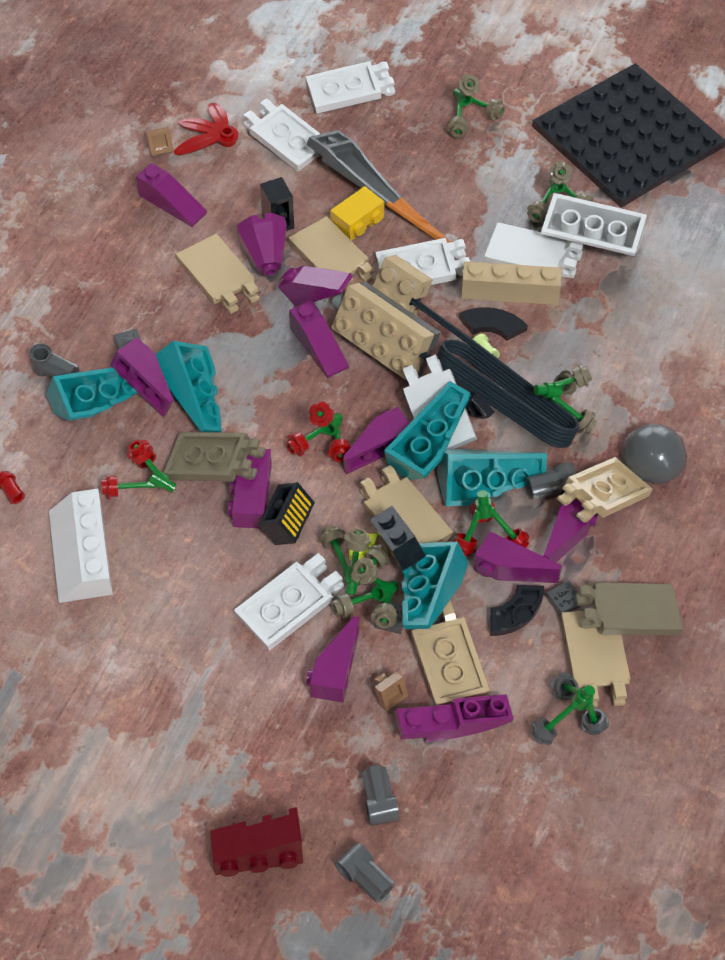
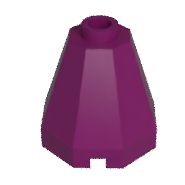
(264, 241)

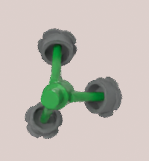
(582, 698)

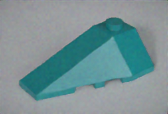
(87, 393)
(426, 438)
(468, 471)
(432, 583)

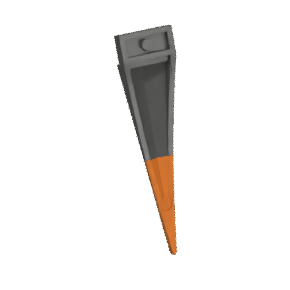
(349, 160)

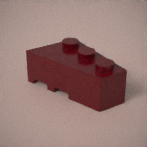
(257, 846)

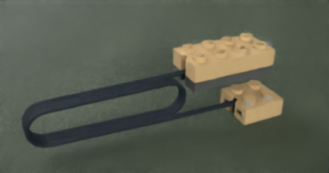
(387, 327)

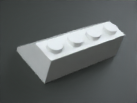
(594, 224)
(80, 547)

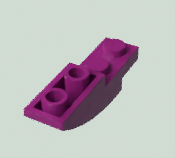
(455, 720)

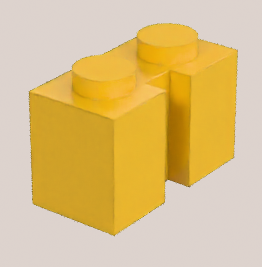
(357, 212)

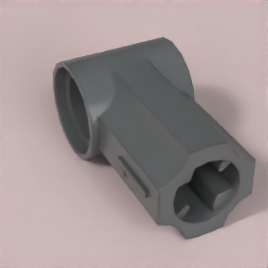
(47, 363)
(550, 482)
(380, 802)
(359, 867)

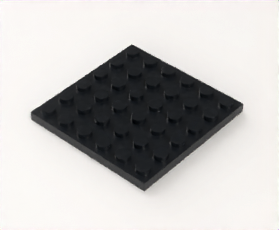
(628, 134)

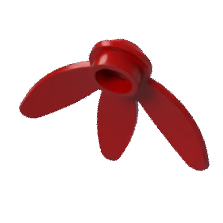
(214, 132)

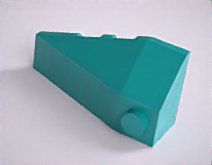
(190, 379)

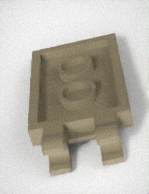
(213, 456)
(630, 609)

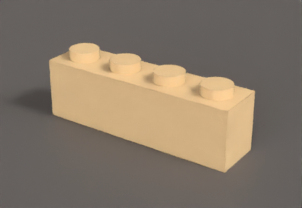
(511, 283)

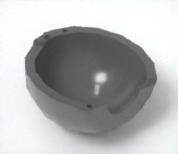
(654, 453)

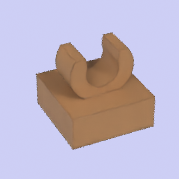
(159, 141)
(390, 690)

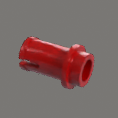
(10, 487)

